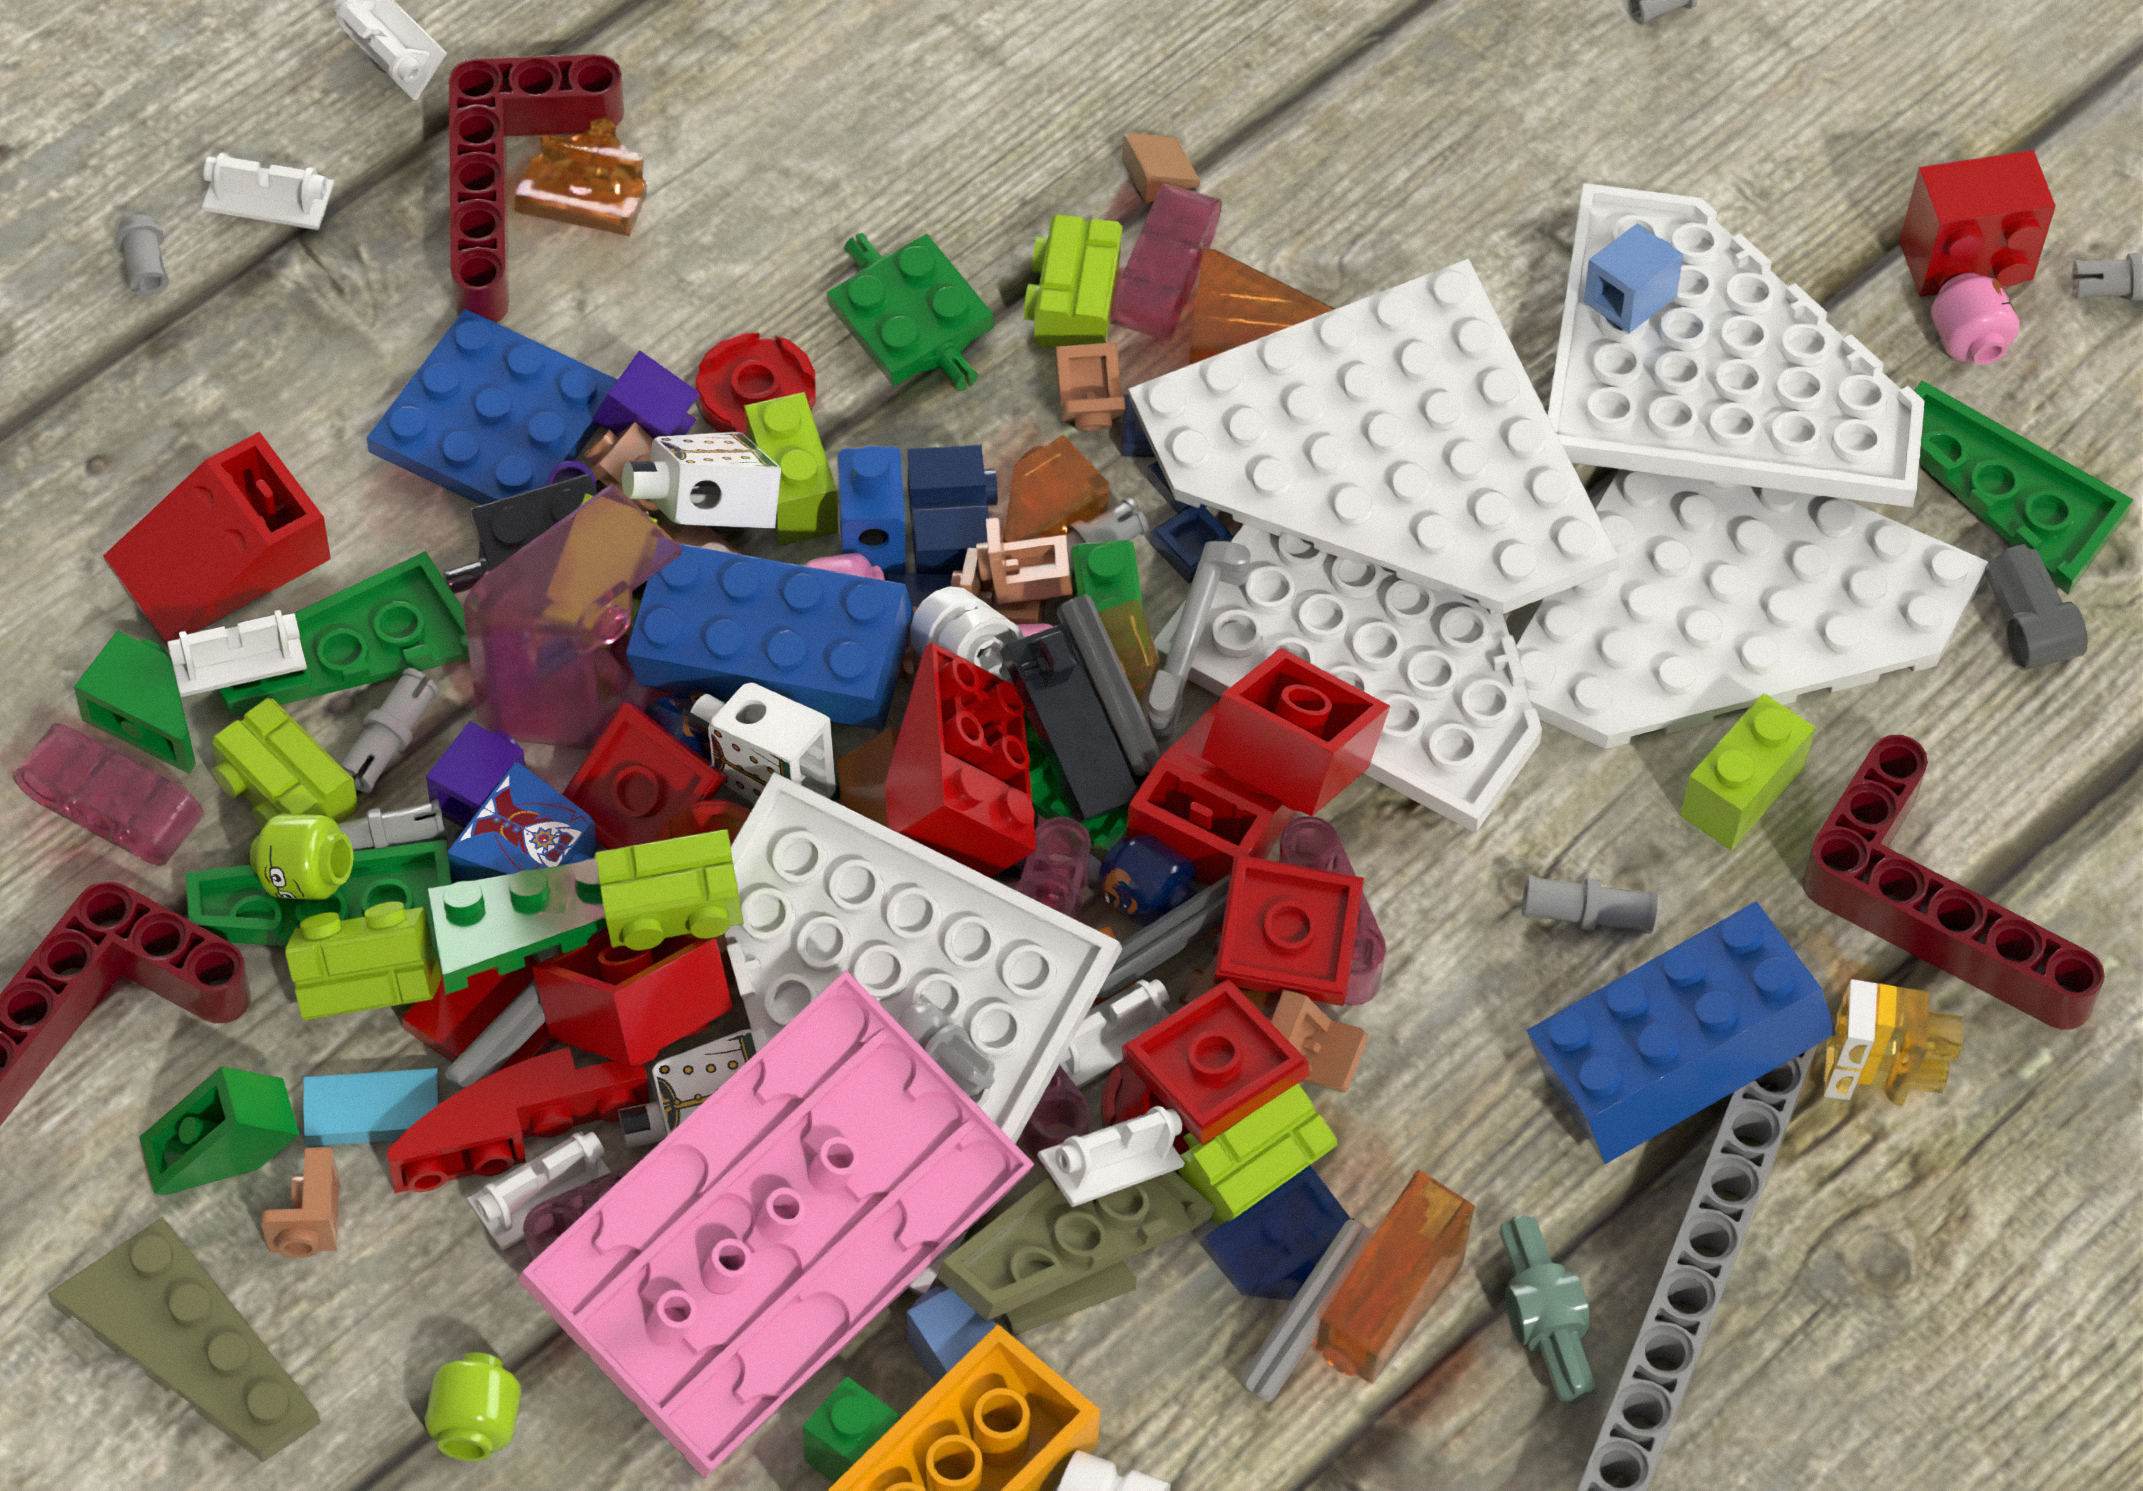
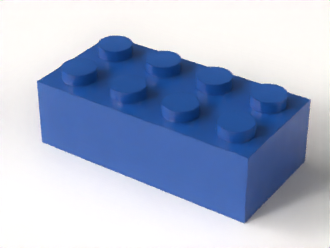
(788, 627)
(1681, 1032)

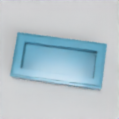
(366, 1105)

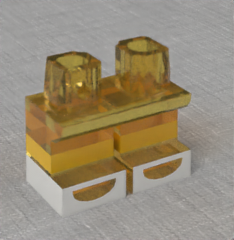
(1889, 1042)

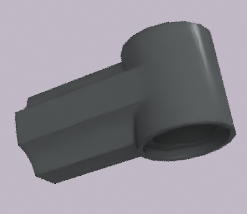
(2038, 622)

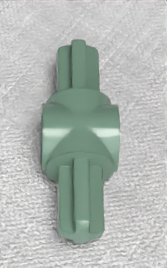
(1547, 1309)

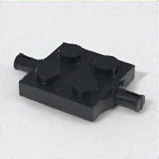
(514, 523)

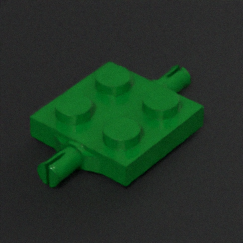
(910, 310)

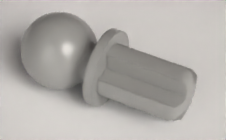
(948, 1047)

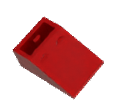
(220, 540)
(962, 766)
(1204, 809)

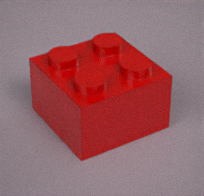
(1977, 219)
(1295, 732)
(629, 999)

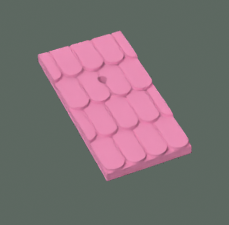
(823, 1188)

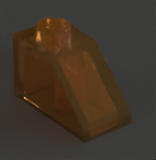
(1053, 490)

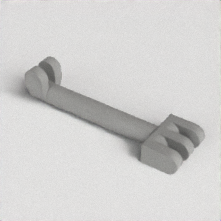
(1218, 562)

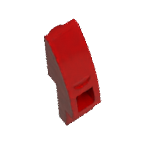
(487, 1121)

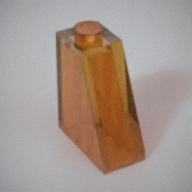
(1242, 305)
(1396, 1278)

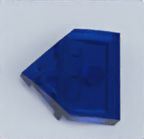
(1279, 1238)

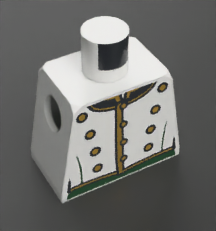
(707, 480)
(766, 735)
(683, 1085)

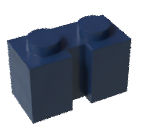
(948, 504)

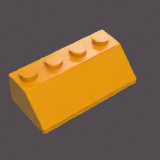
(984, 1427)

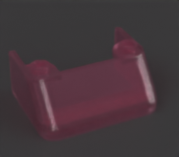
(547, 611)

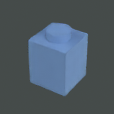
(1633, 278)
(943, 1330)

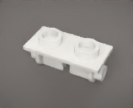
(392, 41)
(264, 194)
(236, 654)
(1109, 1026)
(1115, 1156)
(509, 1199)

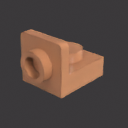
(314, 1212)

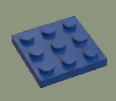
(490, 412)

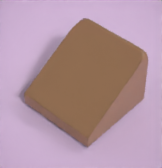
(1157, 161)

